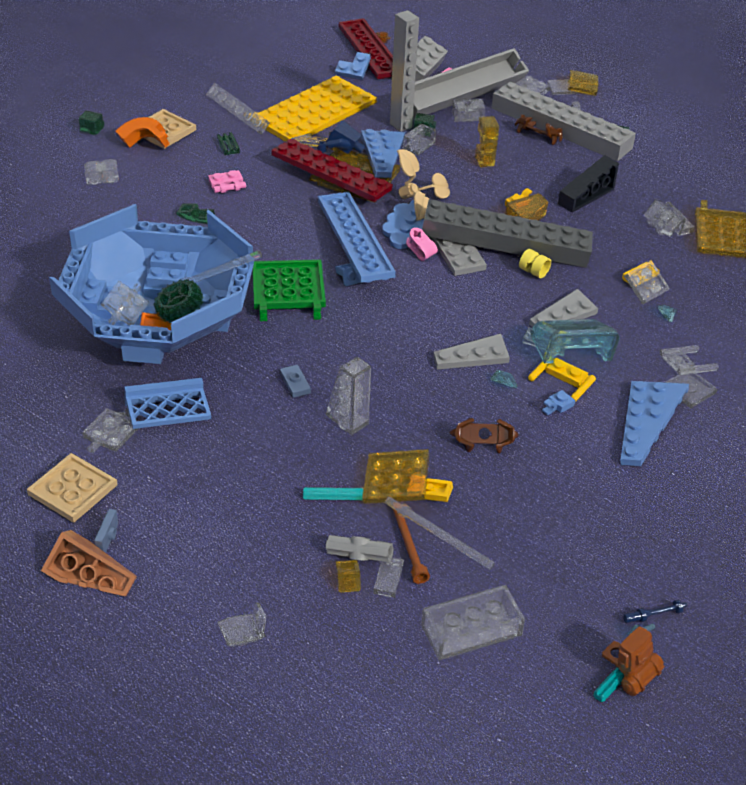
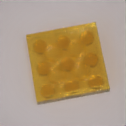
(396, 475)

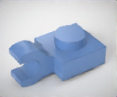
(559, 401)

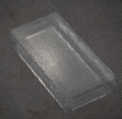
(388, 577)

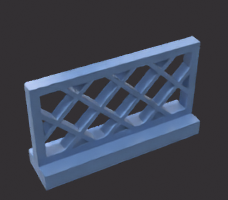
(165, 392)

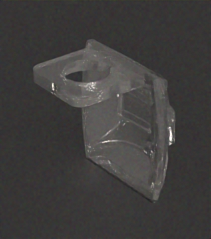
(244, 628)

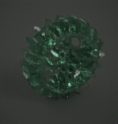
(178, 300)

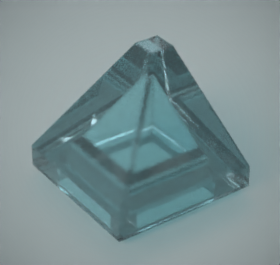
(668, 312)
(504, 378)

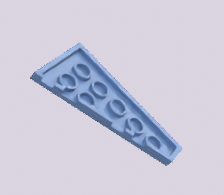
(382, 150)
(647, 415)

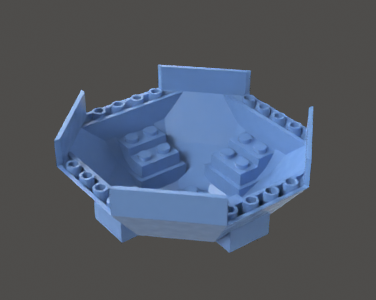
(152, 257)

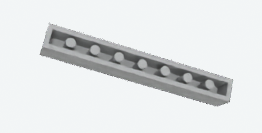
(404, 70)

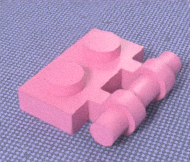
(226, 181)

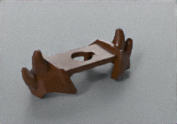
(527, 124)
(501, 435)

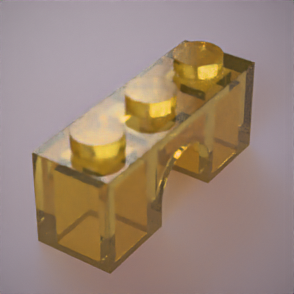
(486, 150)

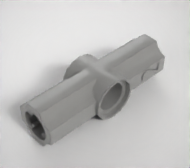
(359, 548)

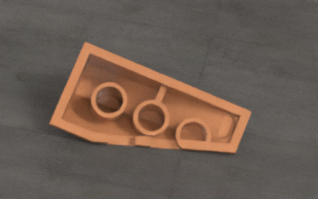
(86, 565)

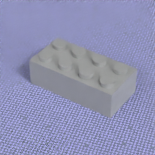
(429, 57)

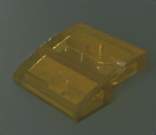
(583, 82)

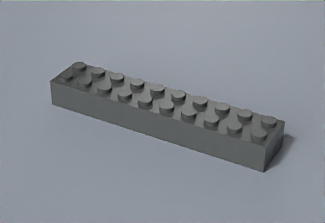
(507, 233)

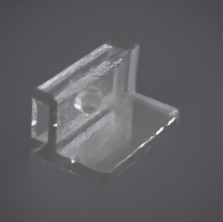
(685, 227)

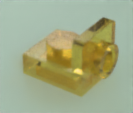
(348, 576)

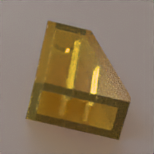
(529, 207)

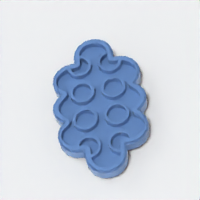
(400, 224)

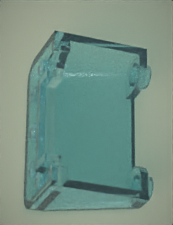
(556, 336)

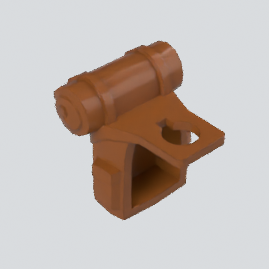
(635, 660)

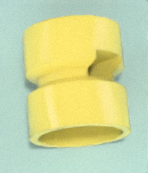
(535, 263)

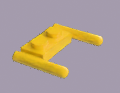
(566, 373)

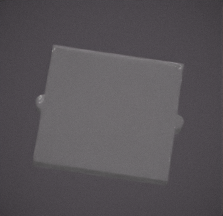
(560, 87)

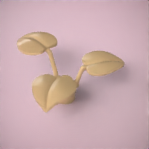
(409, 166)

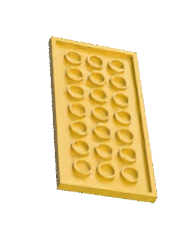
(316, 108)

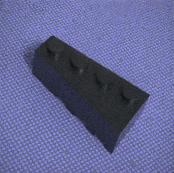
(590, 185)

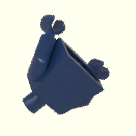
(344, 138)

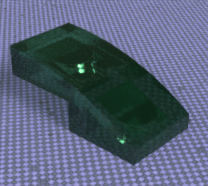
(191, 212)

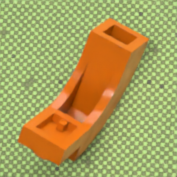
(140, 128)

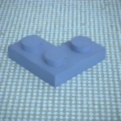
(356, 69)

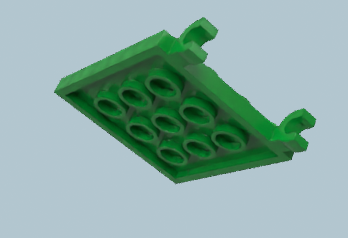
(288, 285)

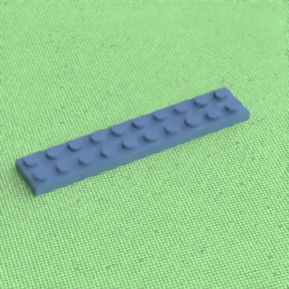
(356, 237)

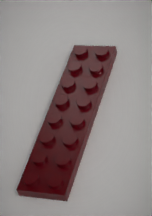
(366, 41)
(332, 170)

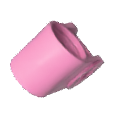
(422, 245)

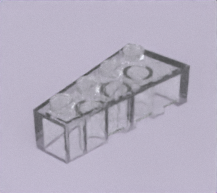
(351, 396)

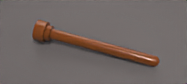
(419, 571)

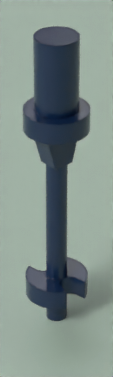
(642, 614)

